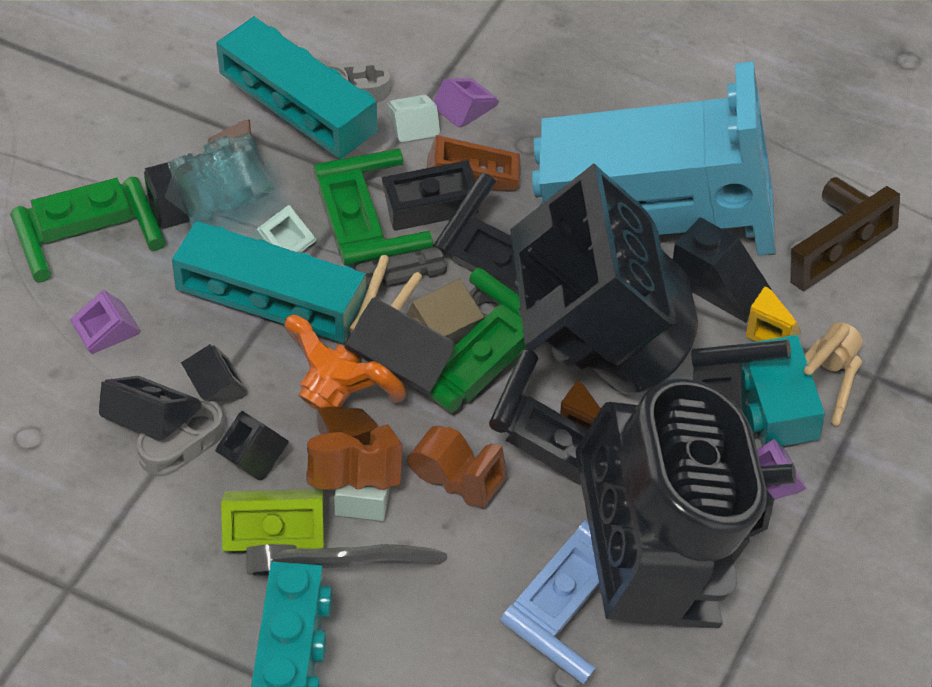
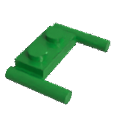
(352, 211)
(80, 212)
(484, 349)

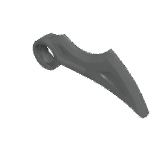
(260, 556)

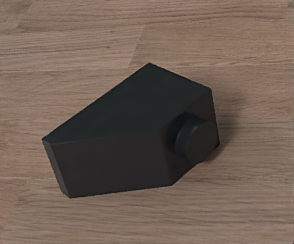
(719, 268)

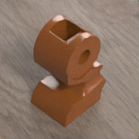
(447, 459)
(343, 460)

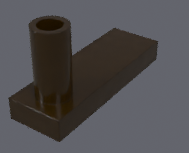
(861, 226)

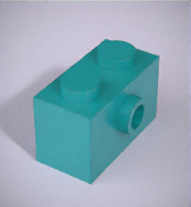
(783, 398)

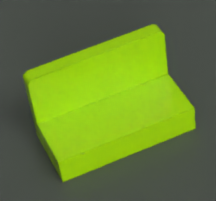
(272, 518)

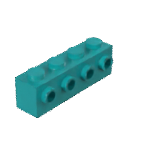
(297, 87)
(268, 280)
(291, 626)

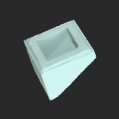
(414, 118)
(285, 231)
(363, 503)

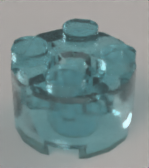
(221, 177)

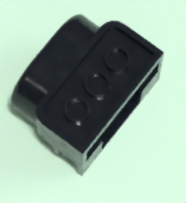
(602, 285)
(670, 502)

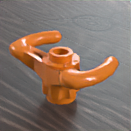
(338, 371)

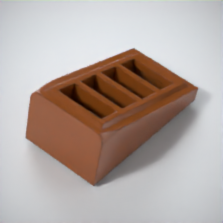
(449, 150)

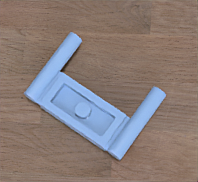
(553, 601)

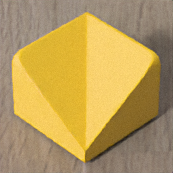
(770, 318)

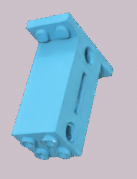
(673, 159)

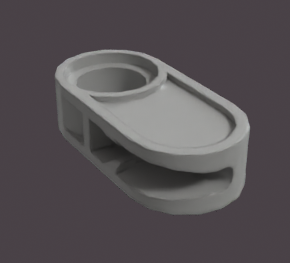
(183, 445)

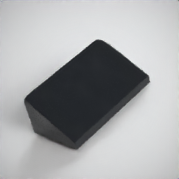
(426, 194)
(400, 344)
(146, 405)

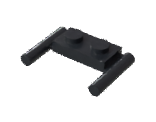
(476, 242)
(723, 370)
(534, 425)

